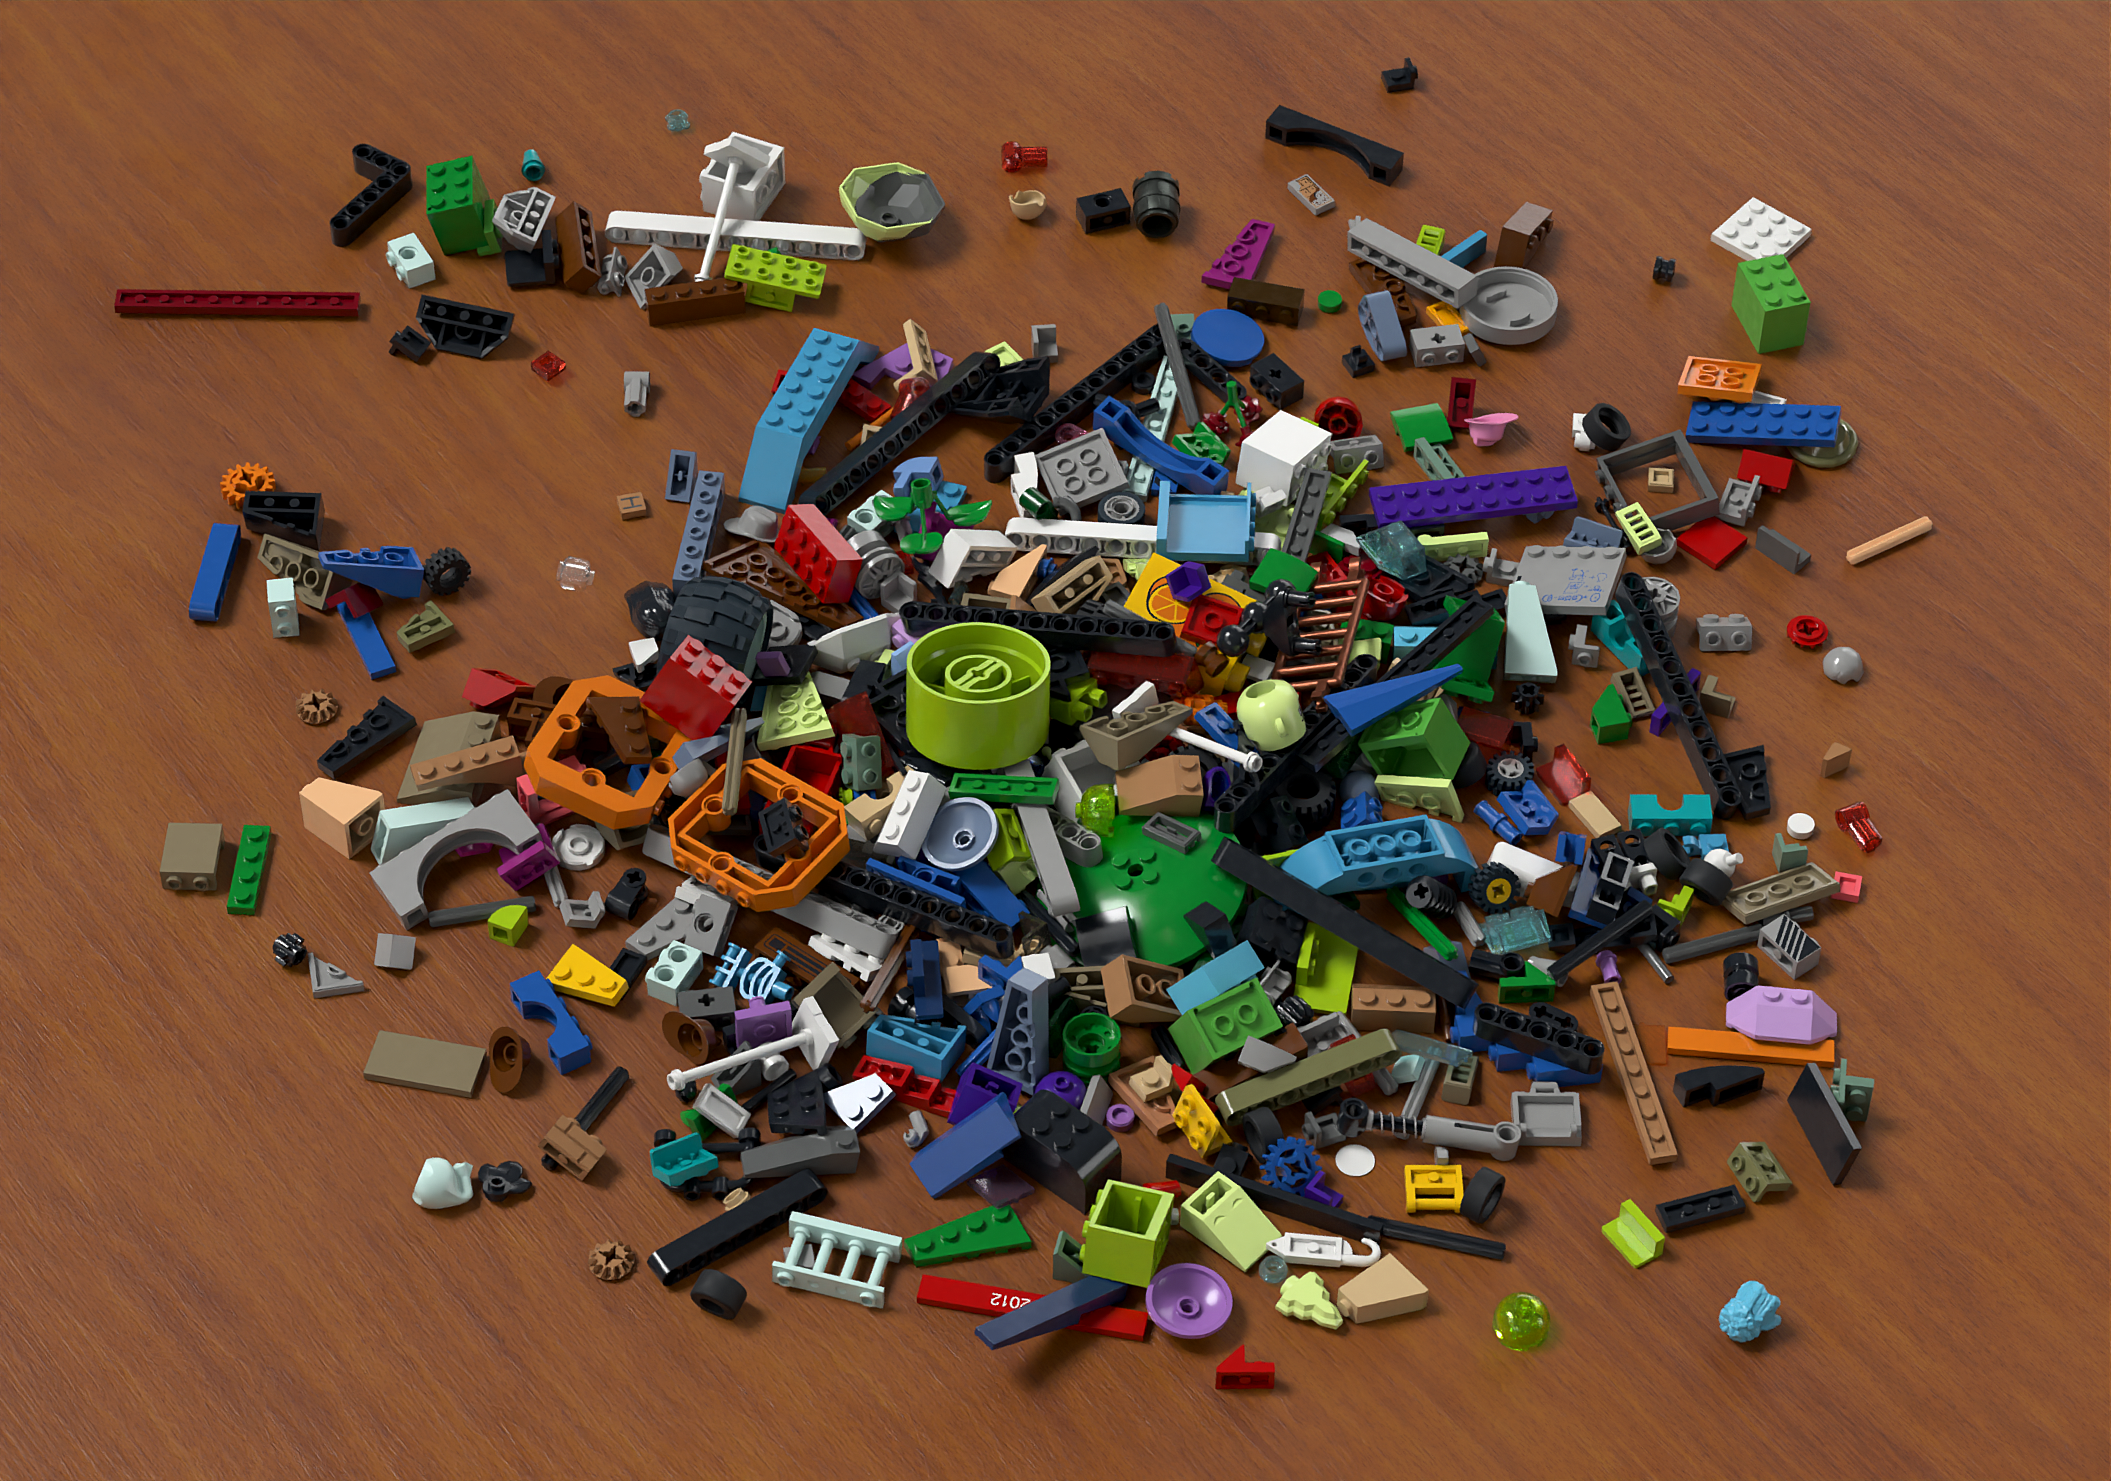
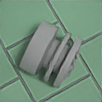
(877, 564)
(1666, 600)

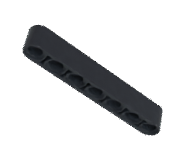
(736, 1227)

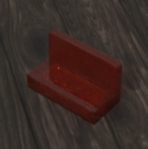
(1564, 776)

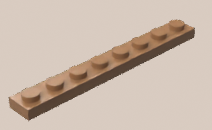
(1633, 1073)

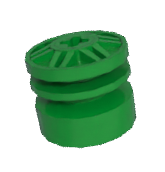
(1091, 1046)

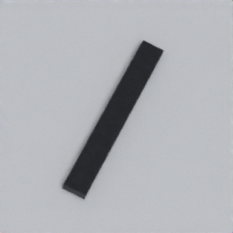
(1280, 1201)

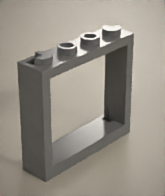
(1649, 452)

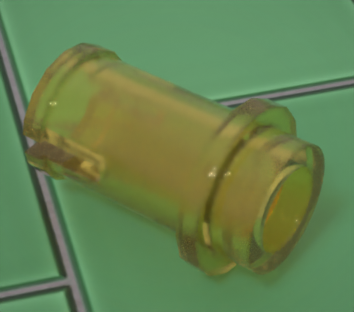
(811, 475)

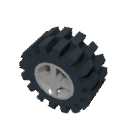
(1508, 772)

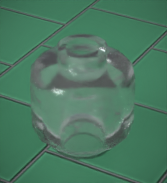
(574, 574)

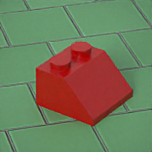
(1773, 470)

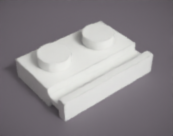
(693, 888)

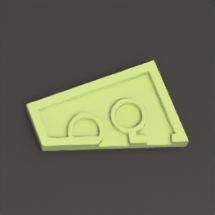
(1429, 793)

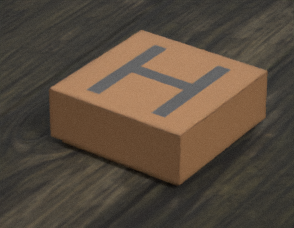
(631, 505)

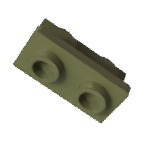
(1757, 1169)

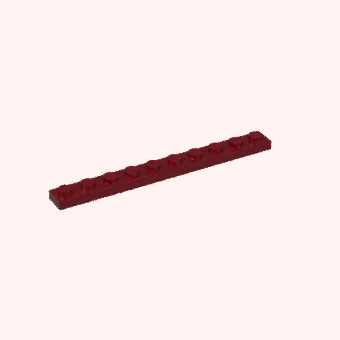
(237, 302)

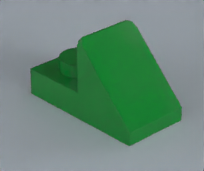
(1532, 987)

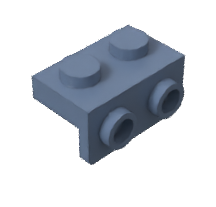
(1592, 534)

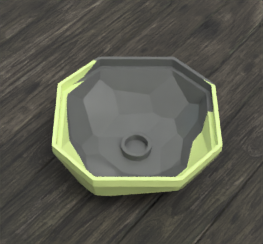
(891, 201)

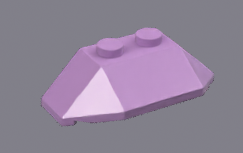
(1782, 1015)

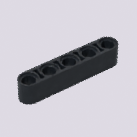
(1538, 1038)

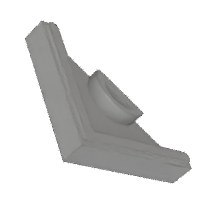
(331, 980)

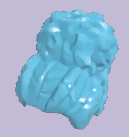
(1749, 1312)

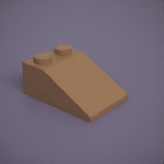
(1163, 786)
(1138, 990)

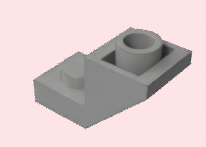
(829, 687)

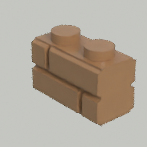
(572, 1147)

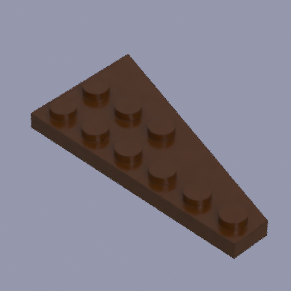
(775, 579)

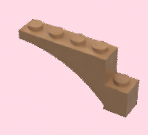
(486, 763)

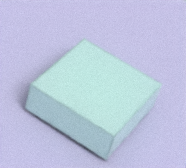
(1407, 1068)

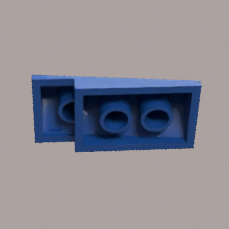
(967, 1147)

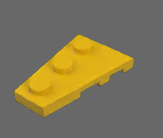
(587, 978)

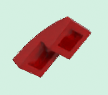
(1184, 1079)

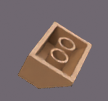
(1393, 1008)

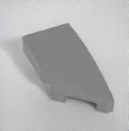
(1263, 1056)

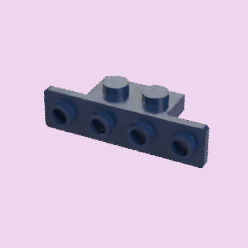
(925, 978)

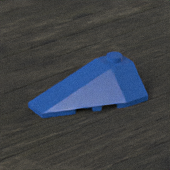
(388, 570)

